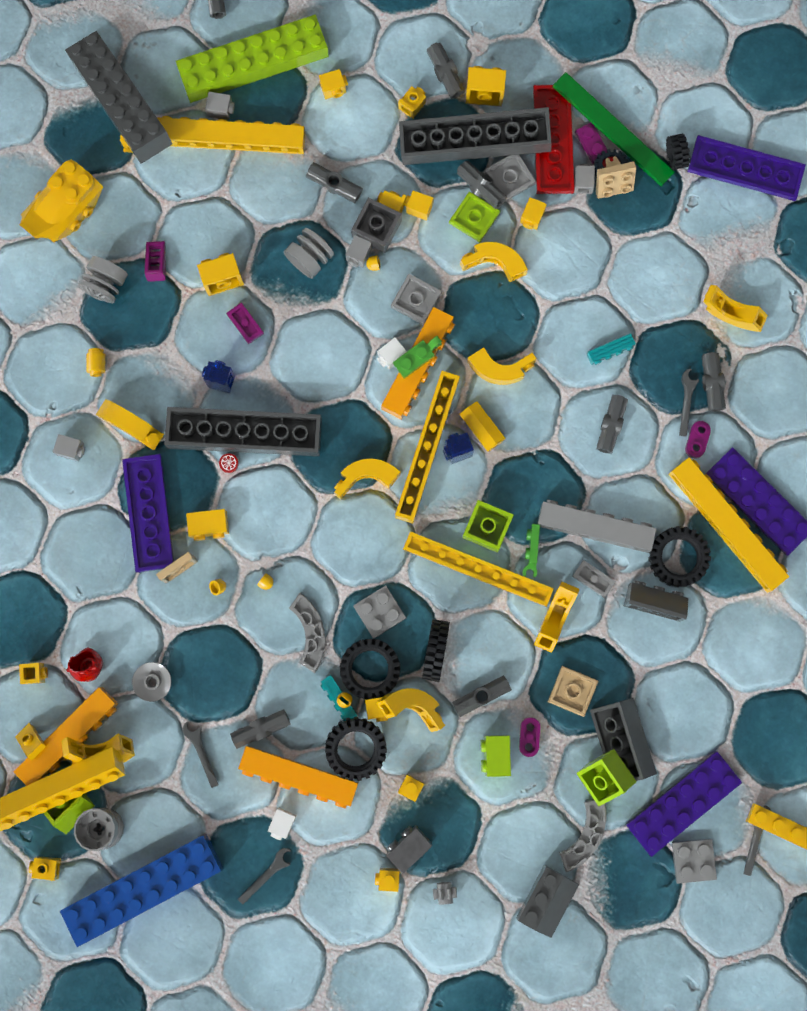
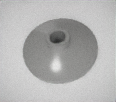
(142, 678)

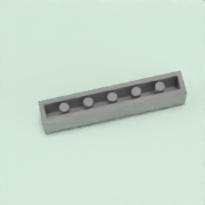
(596, 527)

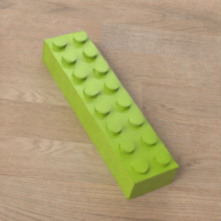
(253, 58)

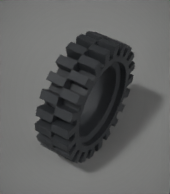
(700, 547)
(363, 646)
(435, 650)
(369, 767)

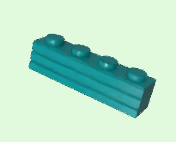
(610, 349)
(334, 690)

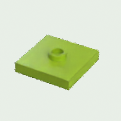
(474, 217)

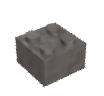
(377, 224)
(408, 849)

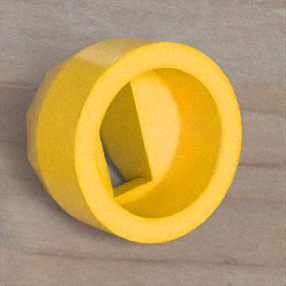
(373, 263)
(266, 582)
(217, 586)
(347, 696)

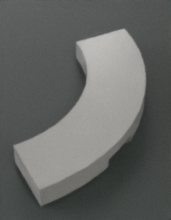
(313, 630)
(589, 838)

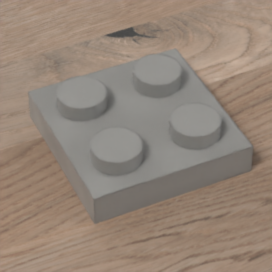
(511, 176)
(416, 299)
(379, 612)
(694, 861)

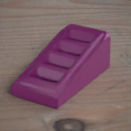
(155, 273)

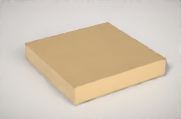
(177, 567)
(573, 691)

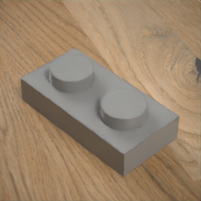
(593, 579)

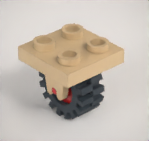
(613, 174)

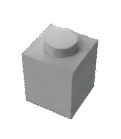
(219, 105)
(584, 179)
(358, 252)
(69, 448)

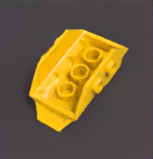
(62, 203)

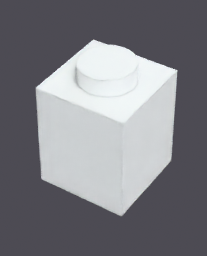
(390, 353)
(281, 824)

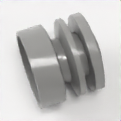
(311, 249)
(101, 282)
(87, 829)

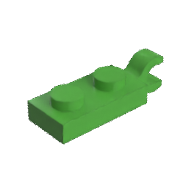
(416, 357)
(532, 552)

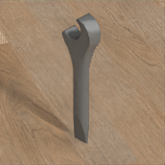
(689, 386)
(195, 738)
(753, 849)
(277, 864)

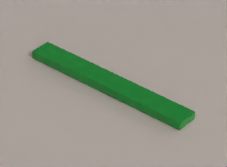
(613, 129)

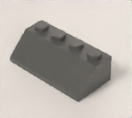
(621, 729)

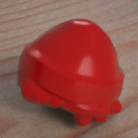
(85, 665)

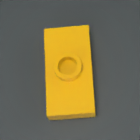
(30, 741)

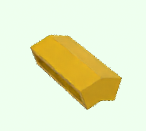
(482, 426)

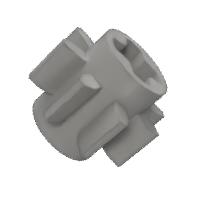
(445, 893)

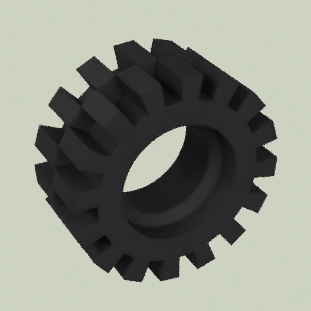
(677, 151)

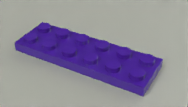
(746, 168)
(759, 501)
(148, 513)
(683, 803)

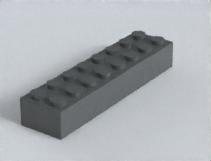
(118, 97)
(475, 136)
(243, 431)

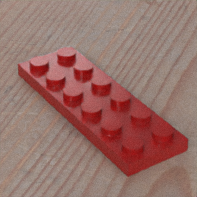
(556, 167)

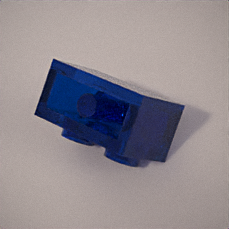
(218, 376)
(458, 448)

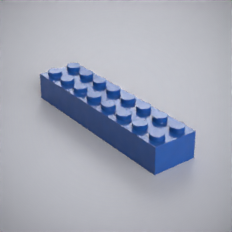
(141, 890)

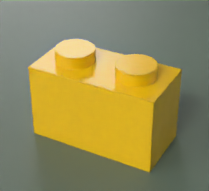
(207, 524)

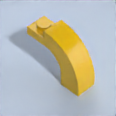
(498, 254)
(733, 312)
(496, 373)
(129, 423)
(366, 468)
(556, 616)
(412, 699)
(78, 751)

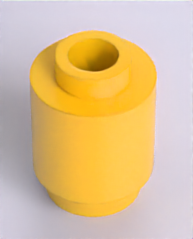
(95, 362)

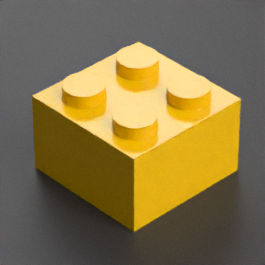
(485, 86)
(220, 274)

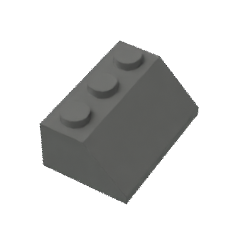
(656, 601)
(547, 901)

